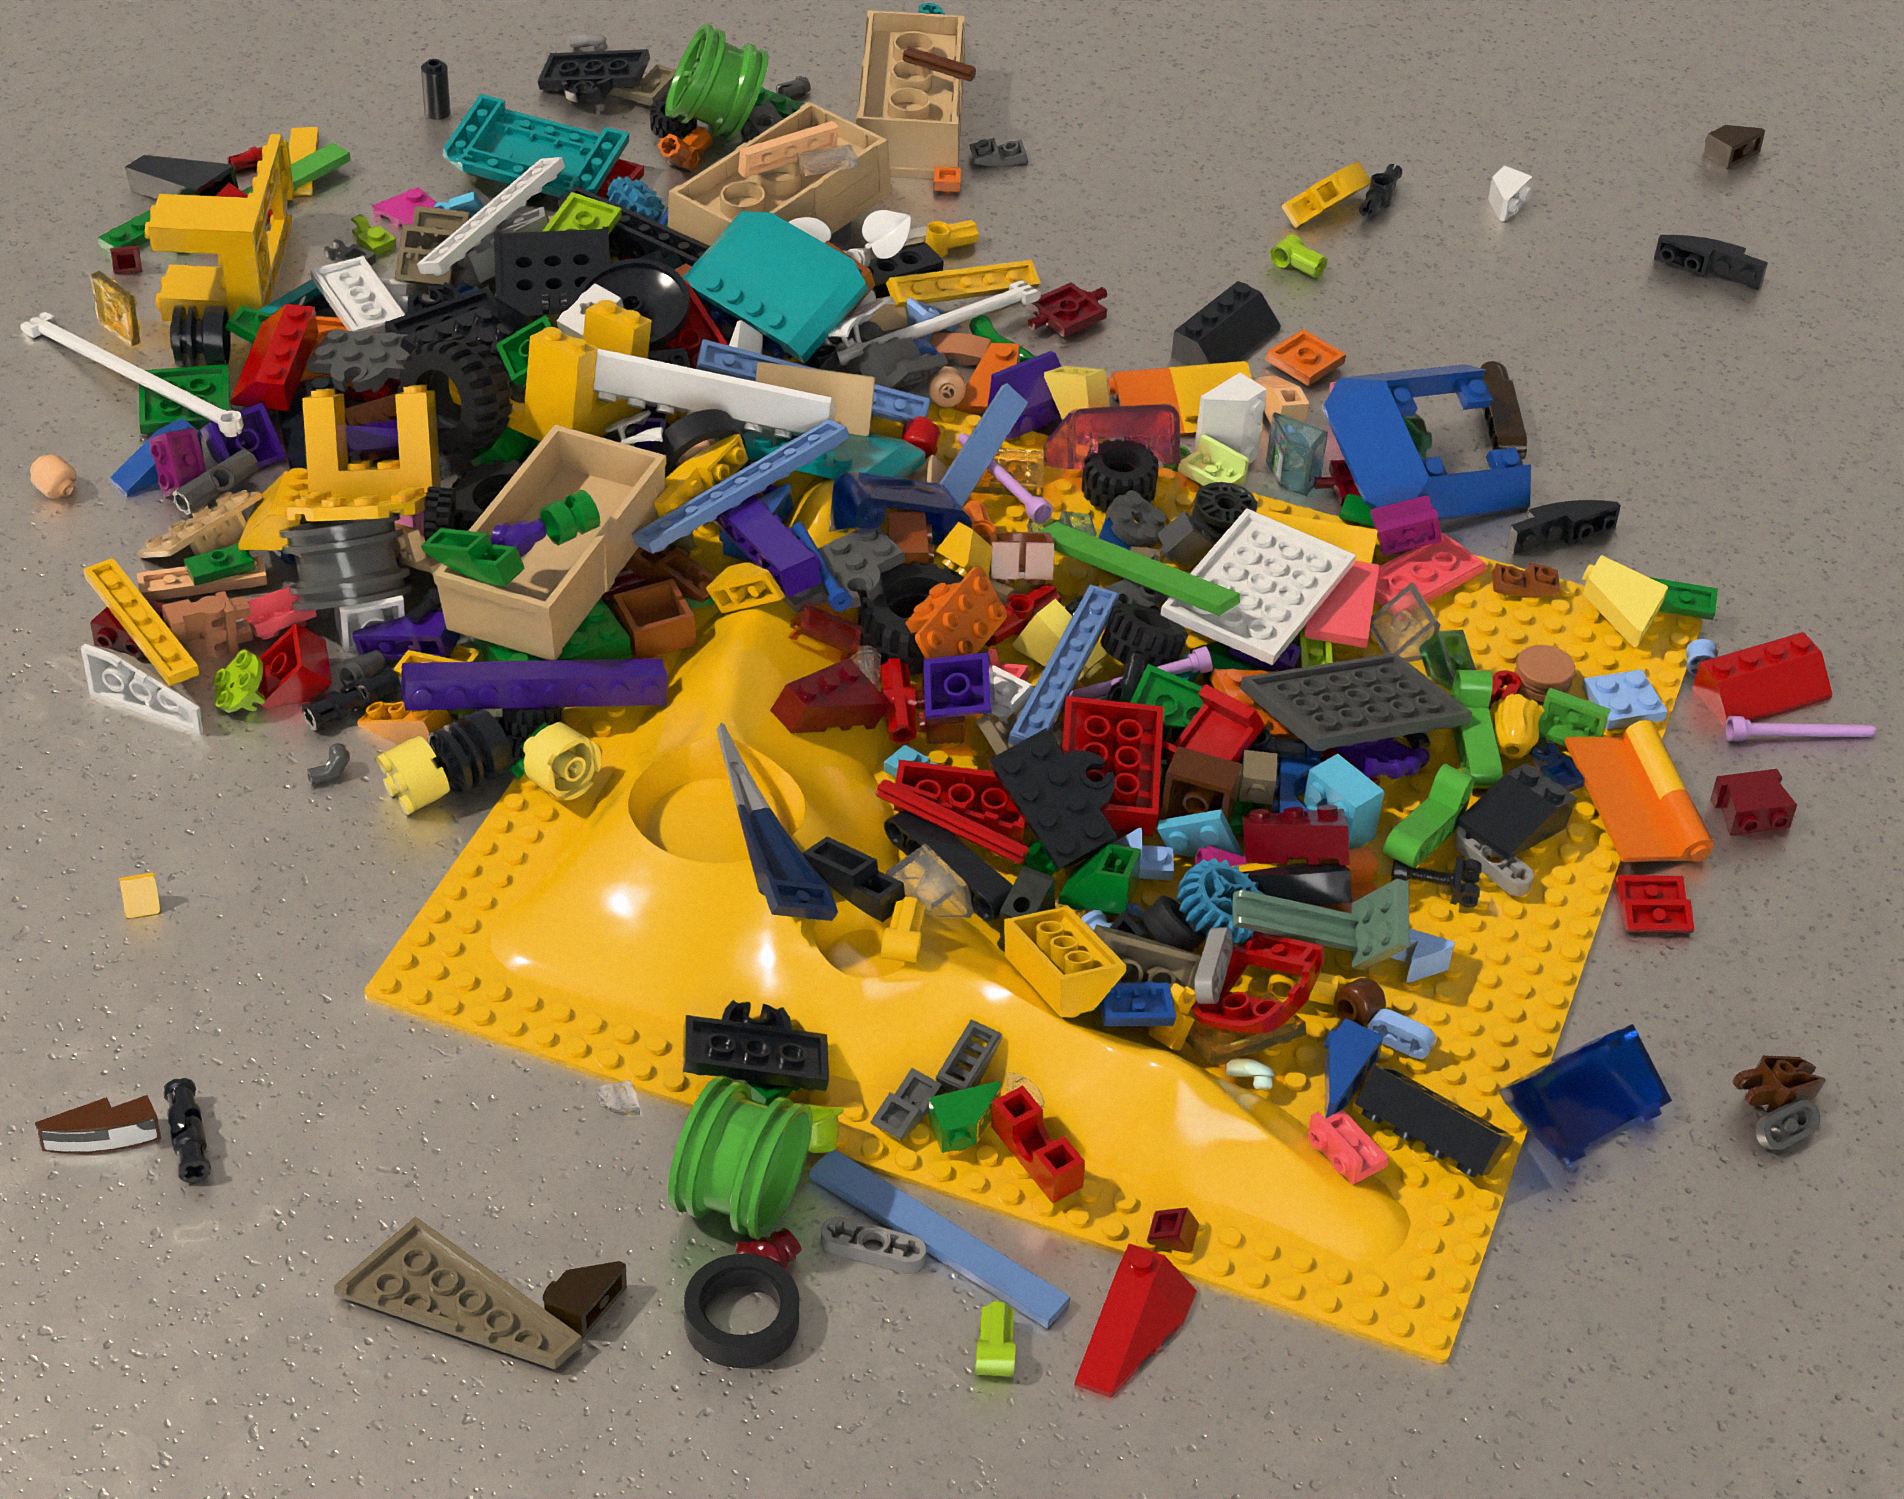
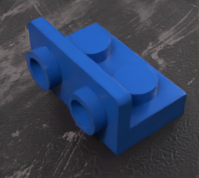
(1138, 1005)

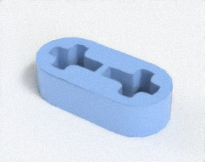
(1402, 1033)

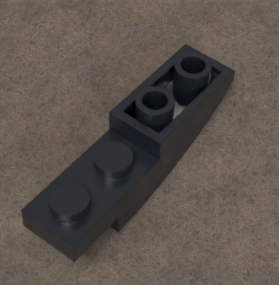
(1706, 255)
(1564, 520)

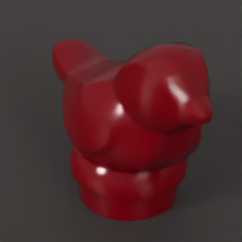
(779, 1247)

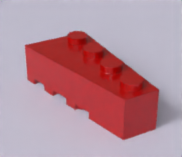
(965, 791)

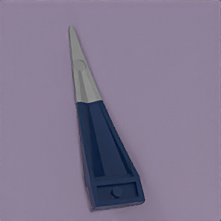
(778, 865)

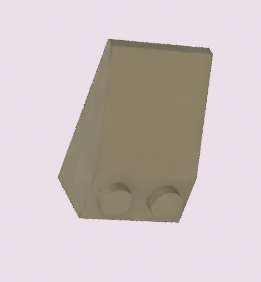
(1150, 959)

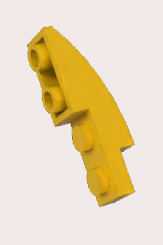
(1326, 194)
(702, 473)

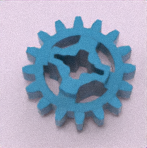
(636, 197)

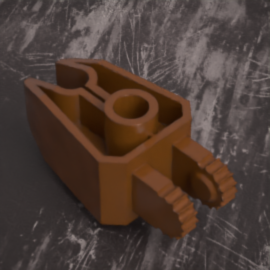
(1779, 1081)

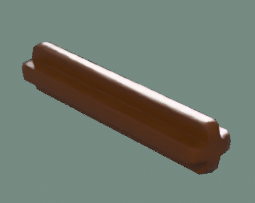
(939, 64)

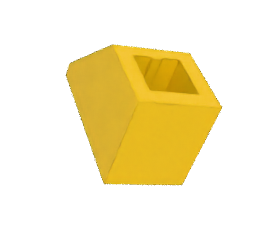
(965, 550)

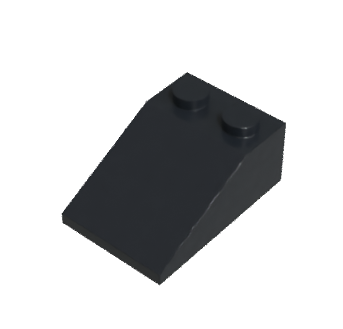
(1519, 812)

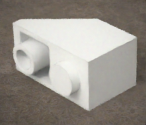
(1509, 191)

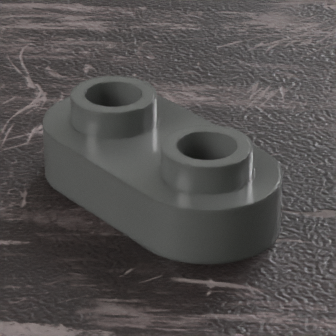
(1785, 1127)

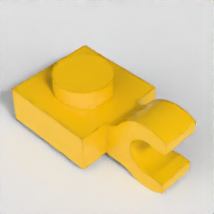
(1175, 1035)

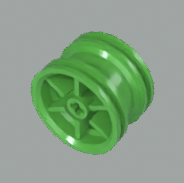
(716, 83)
(740, 1157)

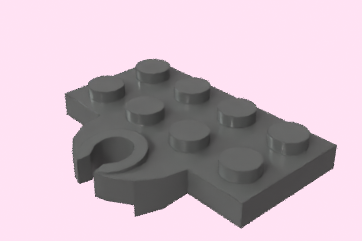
(359, 357)
(856, 565)

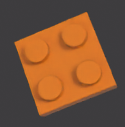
(1305, 357)

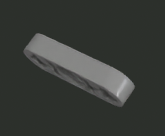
(1509, 874)
(1213, 965)
(882, 1257)

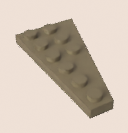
(446, 1289)

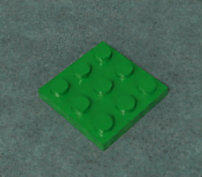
(205, 382)

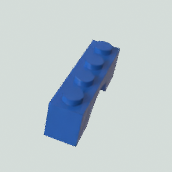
(1292, 780)

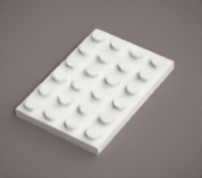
(1279, 580)

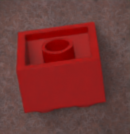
(295, 668)

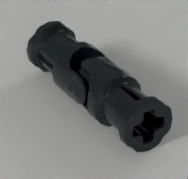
(350, 699)
(186, 1130)

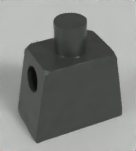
(1028, 895)

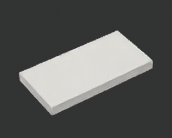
(356, 295)

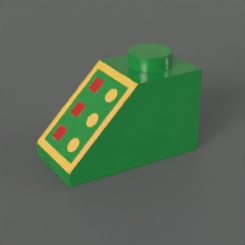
(962, 1115)

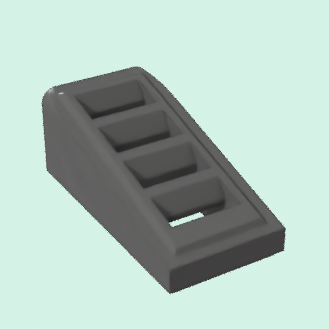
(958, 1055)

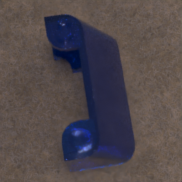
(862, 501)
(1588, 1093)

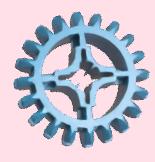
(1208, 896)

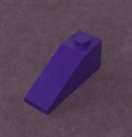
(400, 635)

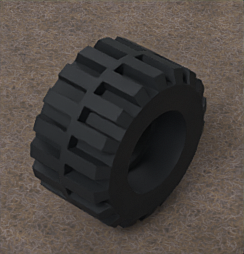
(1118, 469)
(1145, 632)

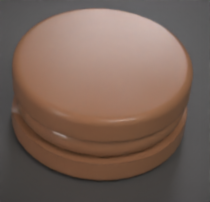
(1542, 669)

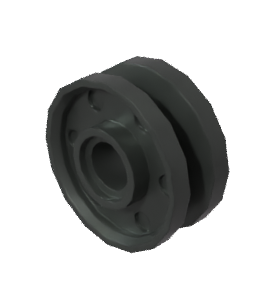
(1221, 505)

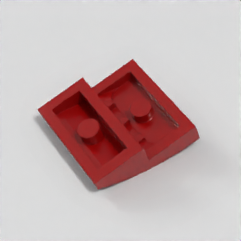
(1654, 903)

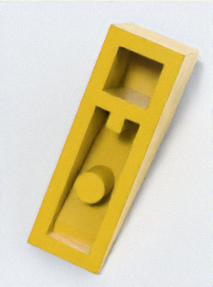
(744, 587)

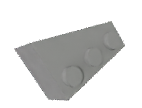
(483, 255)

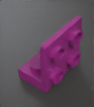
(1406, 525)

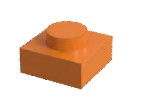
(947, 179)

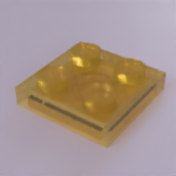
(115, 308)

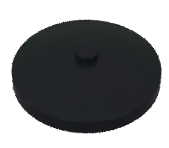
(649, 289)

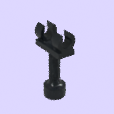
(1465, 894)

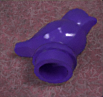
(520, 535)

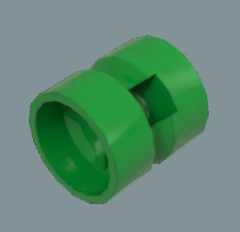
(571, 516)

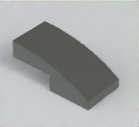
(908, 1106)

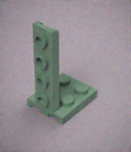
(1372, 931)

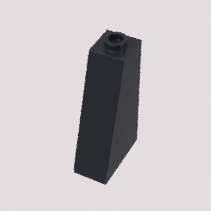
(177, 176)

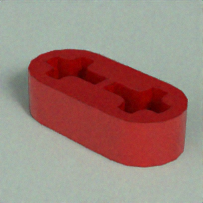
(1503, 678)

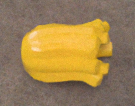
(1515, 725)

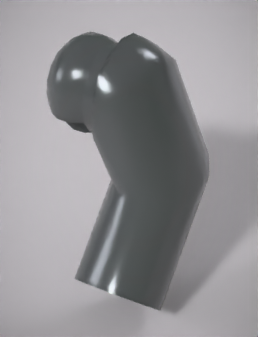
(334, 766)

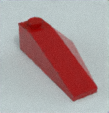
(1139, 1312)

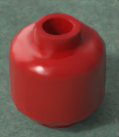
(923, 434)

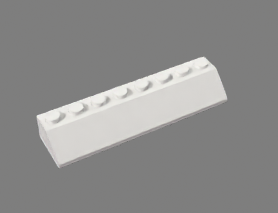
(693, 390)

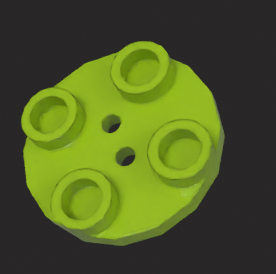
(239, 683)

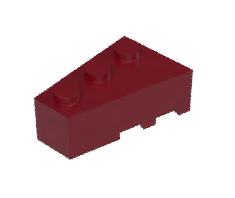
(830, 698)
(1296, 835)

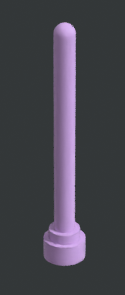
(1036, 507)
(1198, 662)
(1738, 729)

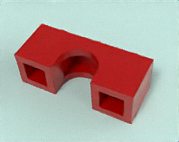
(1050, 1163)

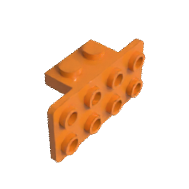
(957, 617)

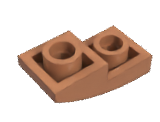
(965, 347)

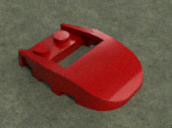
(1253, 1015)

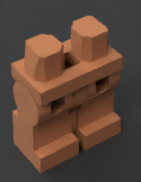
(209, 625)

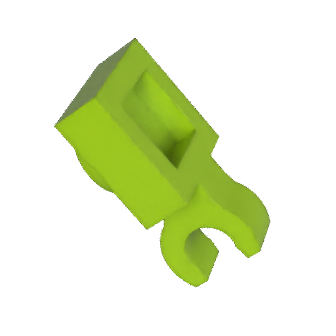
(373, 239)

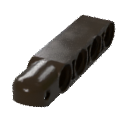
(1503, 415)

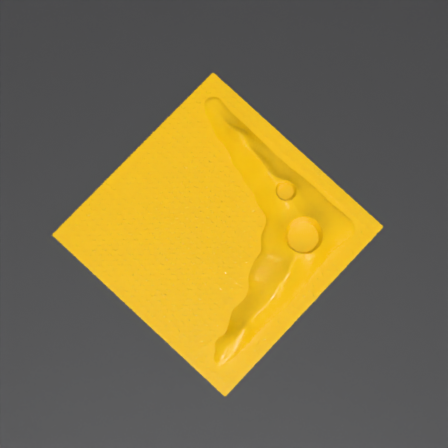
(638, 904)

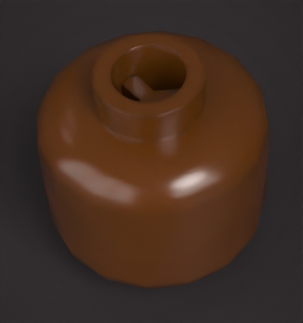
(1359, 1001)

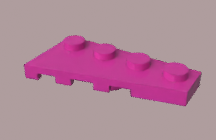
(401, 207)

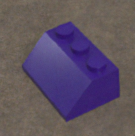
(1029, 382)

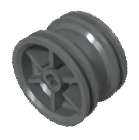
(345, 562)

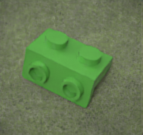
(1571, 717)

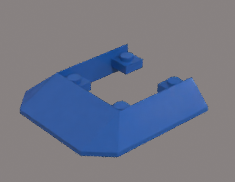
(1384, 461)

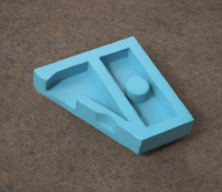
(1198, 831)

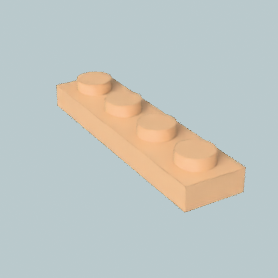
(784, 149)
(177, 583)

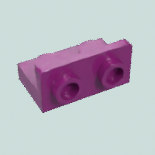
(177, 459)

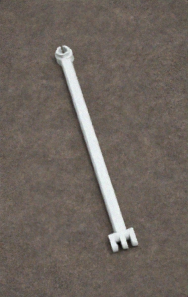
(1018, 292)
(228, 421)

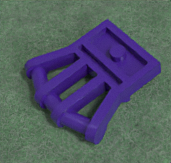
(1386, 758)

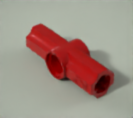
(1021, 610)
(901, 712)

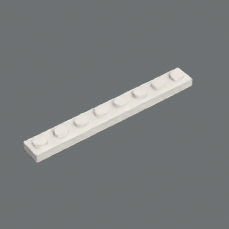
(490, 216)

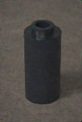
(435, 89)

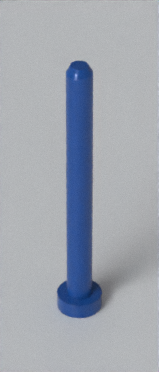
(839, 597)

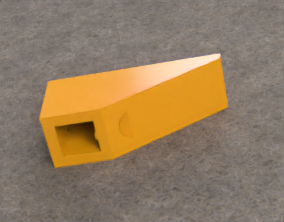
(398, 725)

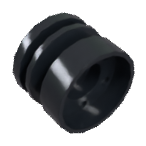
(198, 336)
(471, 750)

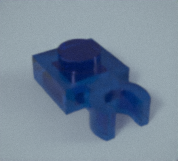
(1558, 770)

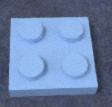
(1628, 697)

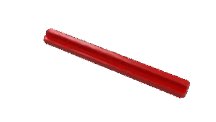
(952, 822)

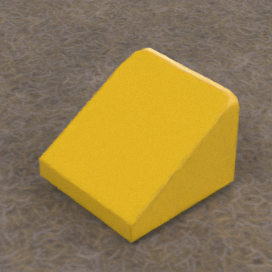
(140, 895)

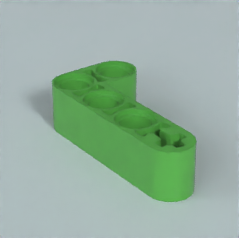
(1477, 740)
(1433, 819)

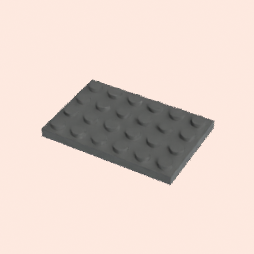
(1355, 701)

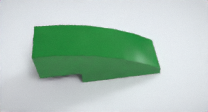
(475, 555)

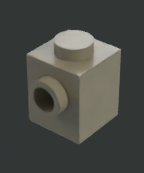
(1258, 777)

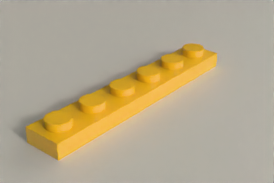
(961, 282)
(141, 622)

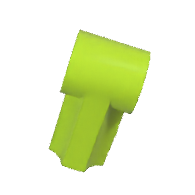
(1293, 253)
(996, 1347)

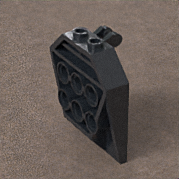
(543, 271)

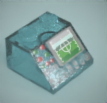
(1295, 453)

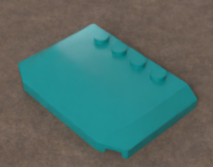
(507, 143)
(778, 281)
(858, 453)

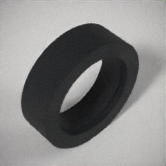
(691, 431)
(747, 1349)

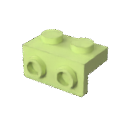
(1214, 463)

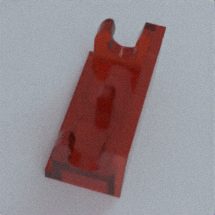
(826, 629)

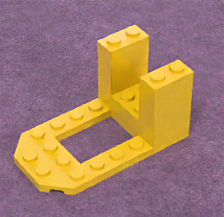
(233, 231)
(564, 373)
(365, 491)

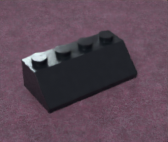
(1225, 328)
(293, 422)
(1433, 1120)

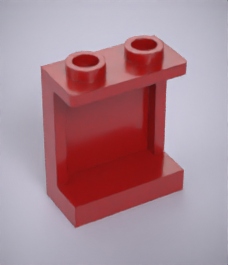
(1219, 728)

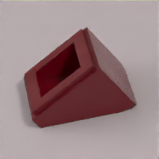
(126, 259)
(1173, 1229)

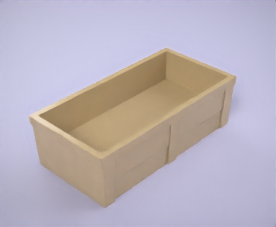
(909, 103)
(719, 193)
(563, 581)

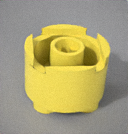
(561, 761)
(413, 774)

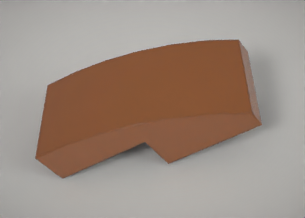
(1532, 582)

